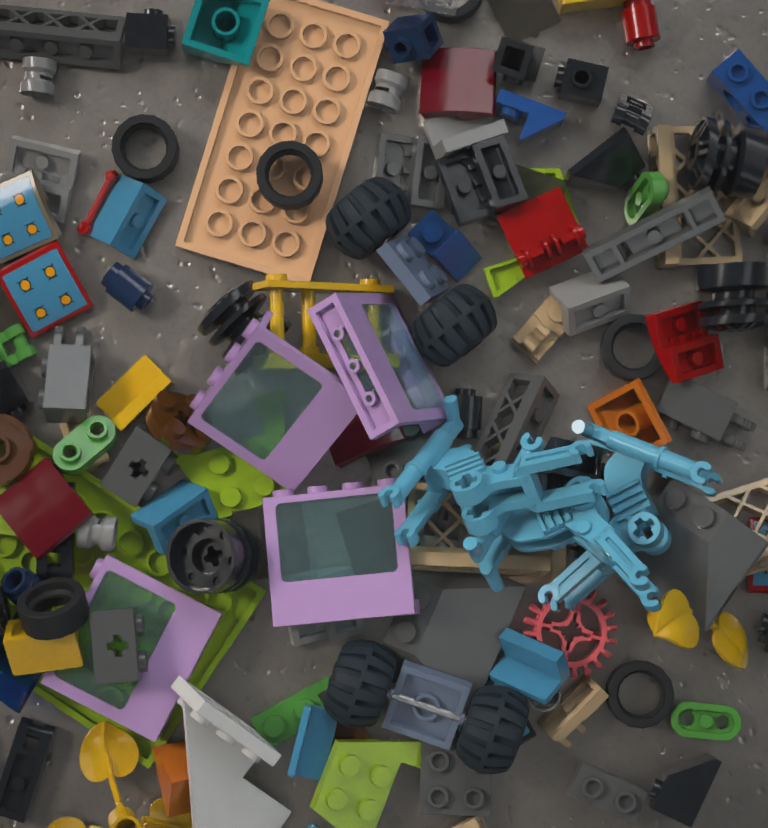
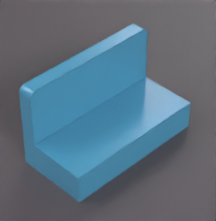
(128, 216)
(172, 509)
(530, 666)
(312, 743)

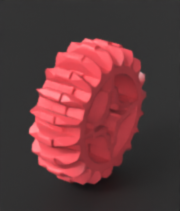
(599, 637)

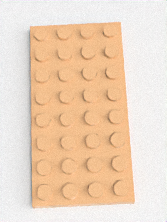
(300, 86)

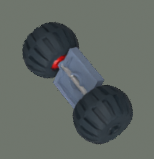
(367, 223)
(427, 706)

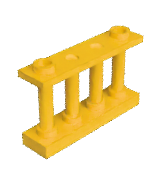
(278, 284)

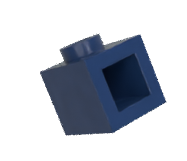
(413, 37)

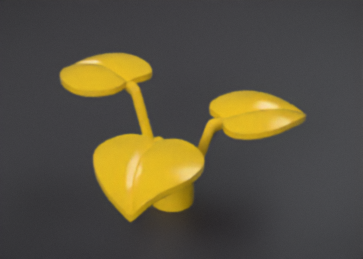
(681, 628)
(111, 753)

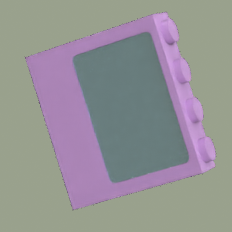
(378, 362)
(273, 406)
(336, 556)
(173, 638)

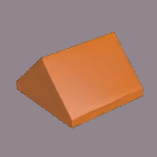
(631, 413)
(173, 777)

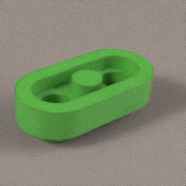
(645, 196)
(87, 445)
(704, 720)

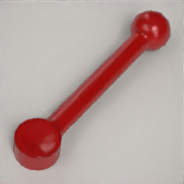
(85, 227)

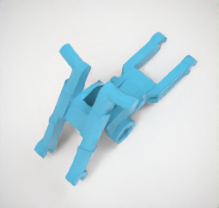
(482, 489)
(631, 504)
(556, 528)

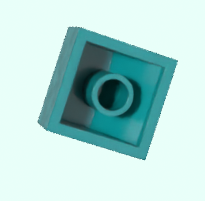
(224, 30)

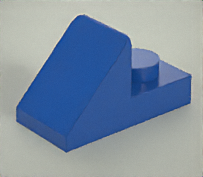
(538, 116)
(445, 245)

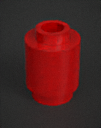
(640, 24)

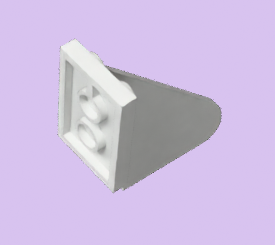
(218, 757)

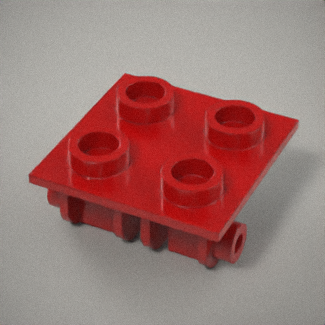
(542, 232)

